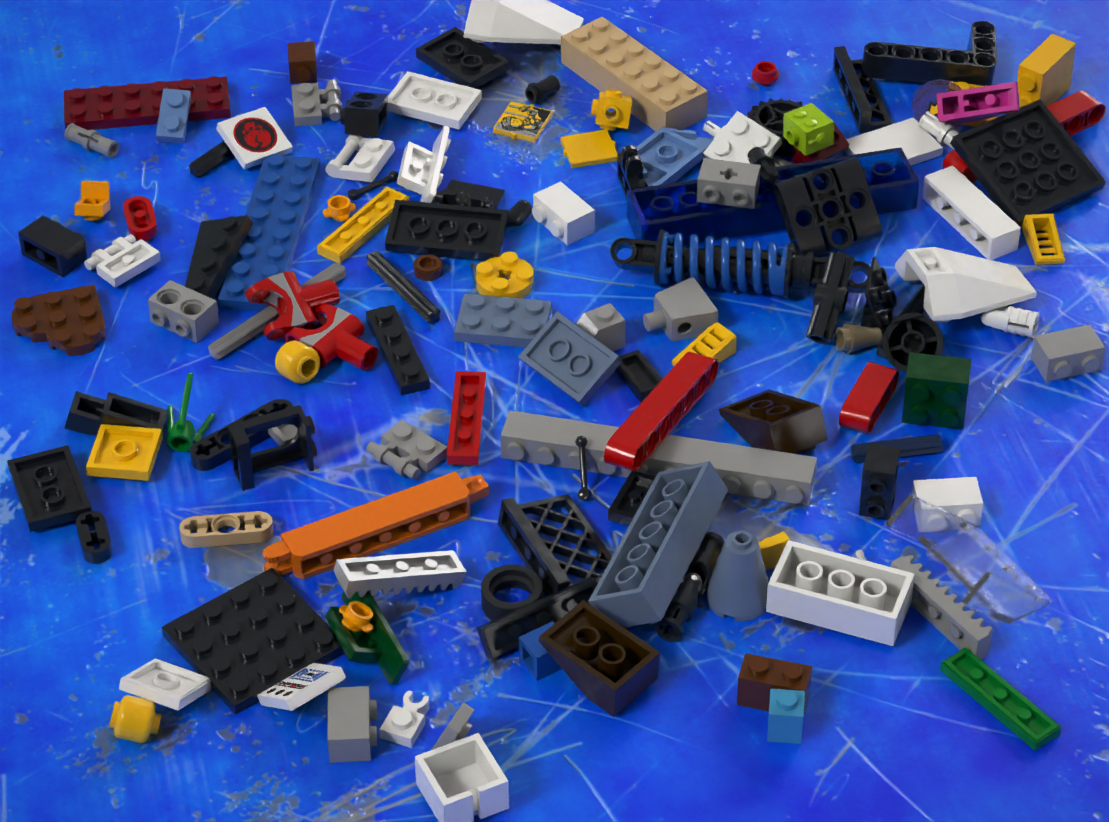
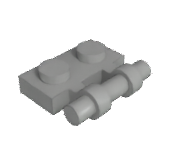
(307, 101)
(412, 446)

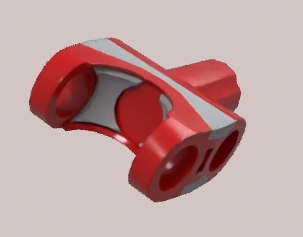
(292, 302)
(337, 338)

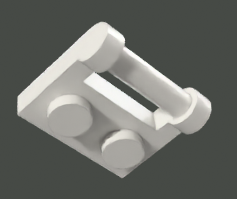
(367, 162)

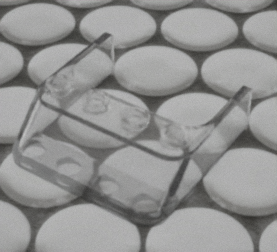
(992, 579)

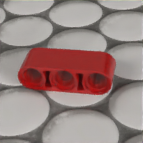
(868, 397)

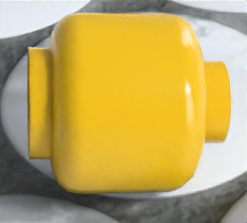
(297, 362)
(134, 719)

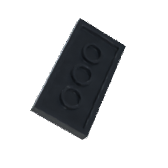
(446, 230)

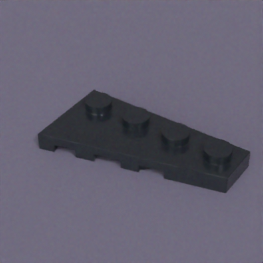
(215, 252)

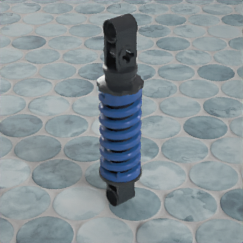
(777, 269)

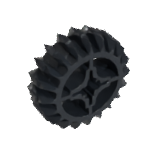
(771, 116)

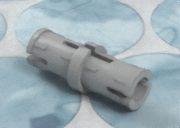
(91, 140)

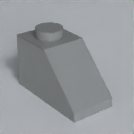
(605, 326)

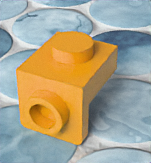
(94, 200)

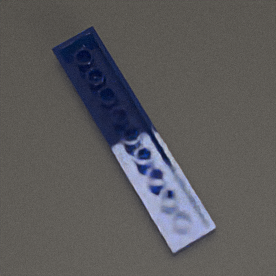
(676, 208)

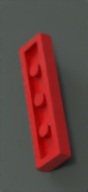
(466, 418)

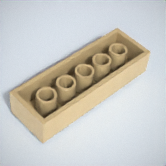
(617, 61)

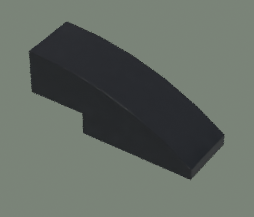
(90, 412)

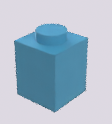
(786, 716)

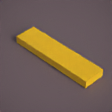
(360, 226)

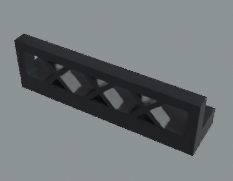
(855, 96)

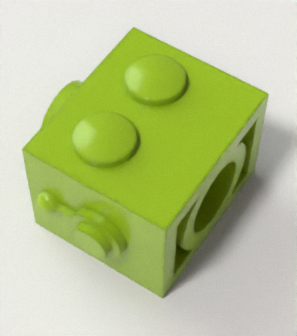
(808, 129)

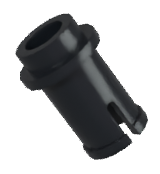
(537, 91)

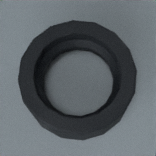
(509, 577)

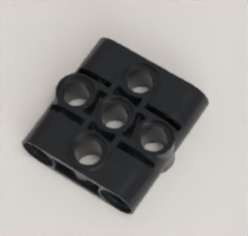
(839, 183)

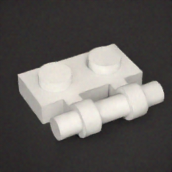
(123, 260)

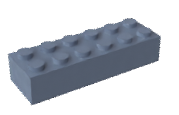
(659, 545)

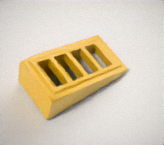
(1045, 223)
(715, 336)

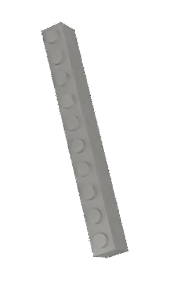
(741, 468)

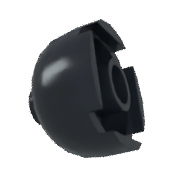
(911, 334)

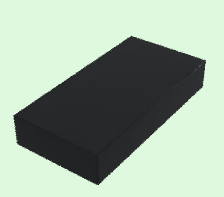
(638, 374)

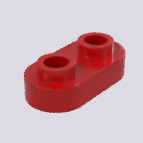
(140, 218)

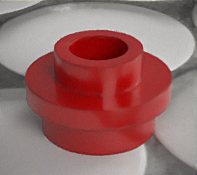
(765, 73)

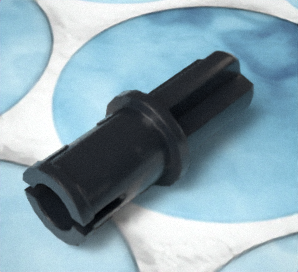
(767, 171)

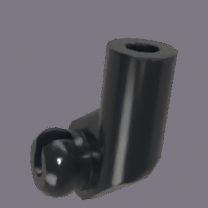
(519, 213)

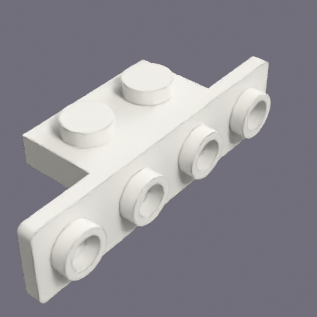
(422, 168)

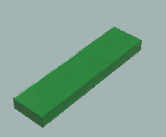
(1000, 699)

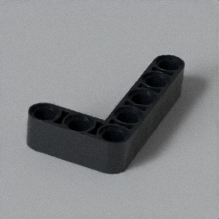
(930, 63)

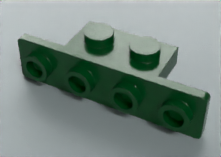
(373, 647)

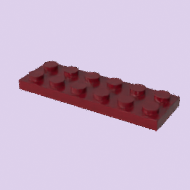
(141, 103)

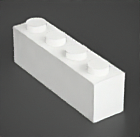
(971, 213)

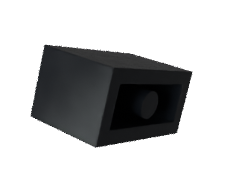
(53, 246)

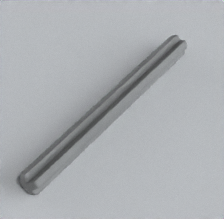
(257, 323)

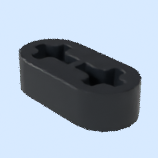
(88, 538)

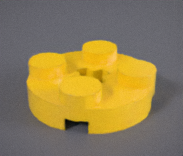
(492, 275)

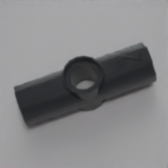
(830, 298)

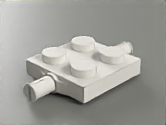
(738, 138)

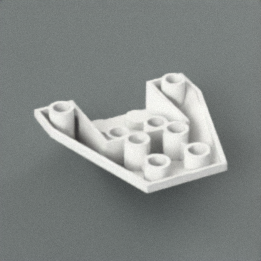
(519, 21)
(962, 283)

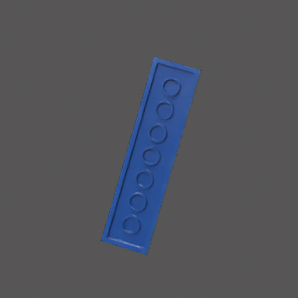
(278, 216)

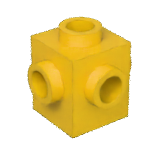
(611, 119)

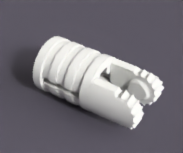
(1012, 320)

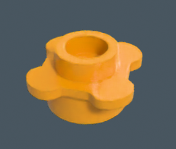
(339, 208)
(357, 616)

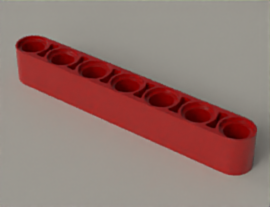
(1073, 113)
(661, 411)

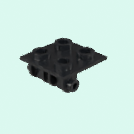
(469, 195)
(879, 299)

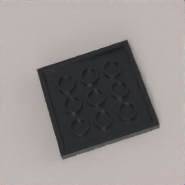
(1027, 162)
(252, 638)

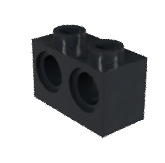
(365, 114)
(879, 481)

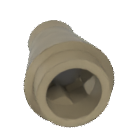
(855, 337)

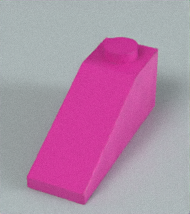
(977, 103)

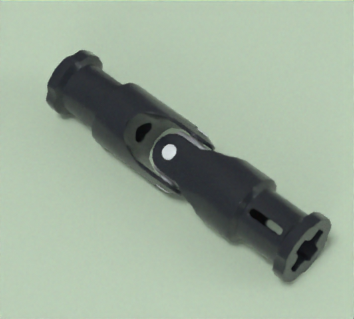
(685, 600)

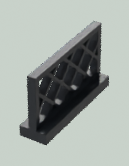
(538, 552)

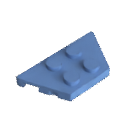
(670, 155)

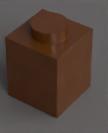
(302, 62)

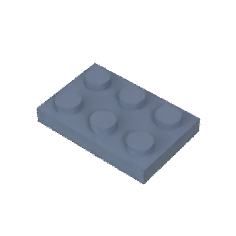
(500, 320)
(570, 358)

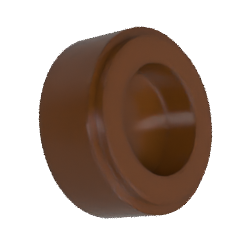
(428, 267)

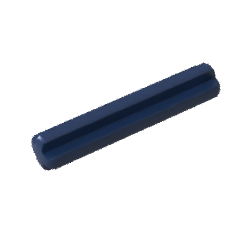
(909, 446)

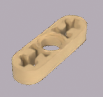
(215, 522)

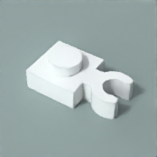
(405, 723)

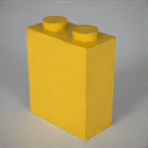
(1046, 71)

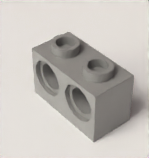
(183, 311)

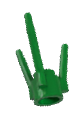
(182, 433)

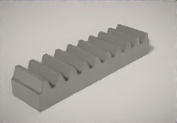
(399, 572)
(944, 612)

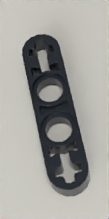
(212, 452)

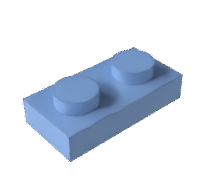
(173, 116)

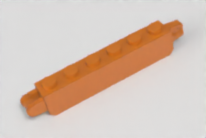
(375, 525)

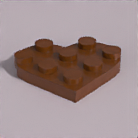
(63, 319)

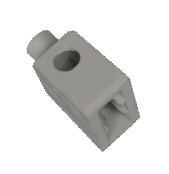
(682, 311)

